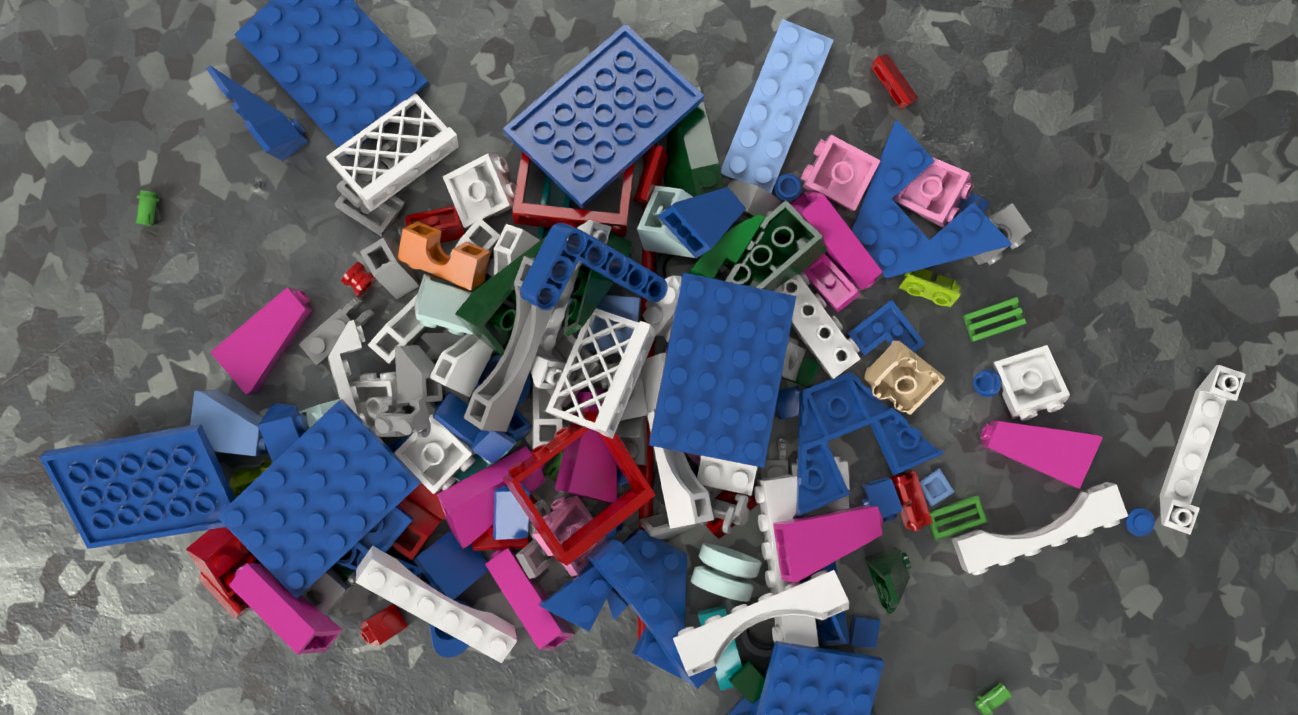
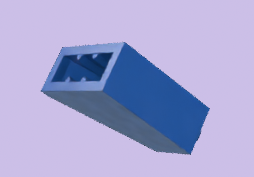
(702, 219)

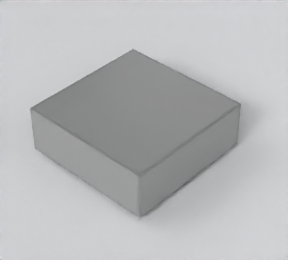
(547, 492)

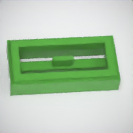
(1015, 312)
(960, 527)

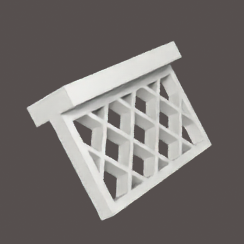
(402, 172)
(623, 381)

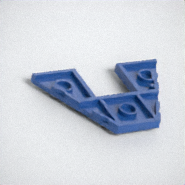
(893, 237)
(839, 409)
(584, 596)

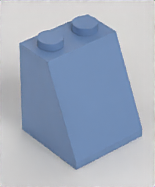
(621, 306)
(228, 423)

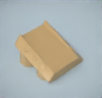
(902, 378)

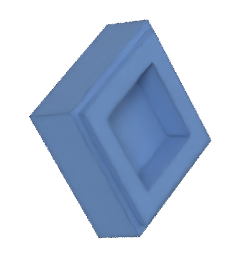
(935, 487)

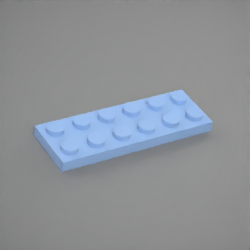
(776, 106)

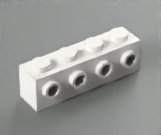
(819, 330)

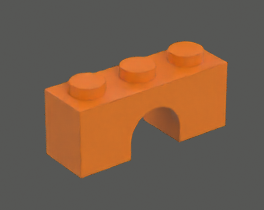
(422, 250)

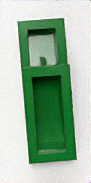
(727, 249)

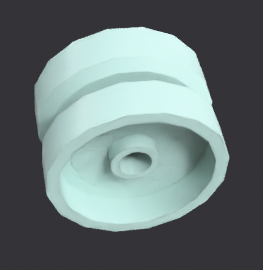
(726, 572)

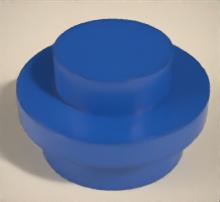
(788, 187)
(987, 383)
(1140, 522)

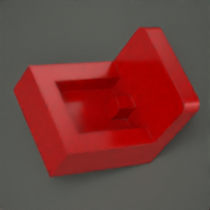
(382, 626)

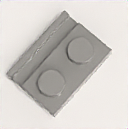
(377, 220)

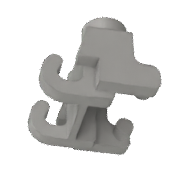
(404, 424)
(728, 512)

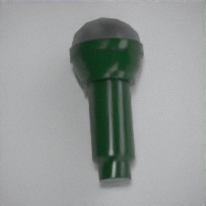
(347, 574)

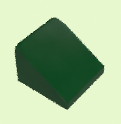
(806, 372)
(749, 681)

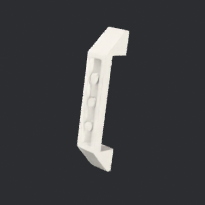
(348, 342)
(546, 369)
(1194, 446)

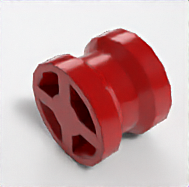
(358, 279)

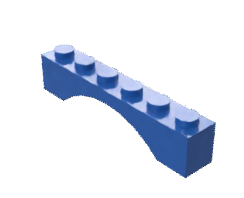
(637, 590)

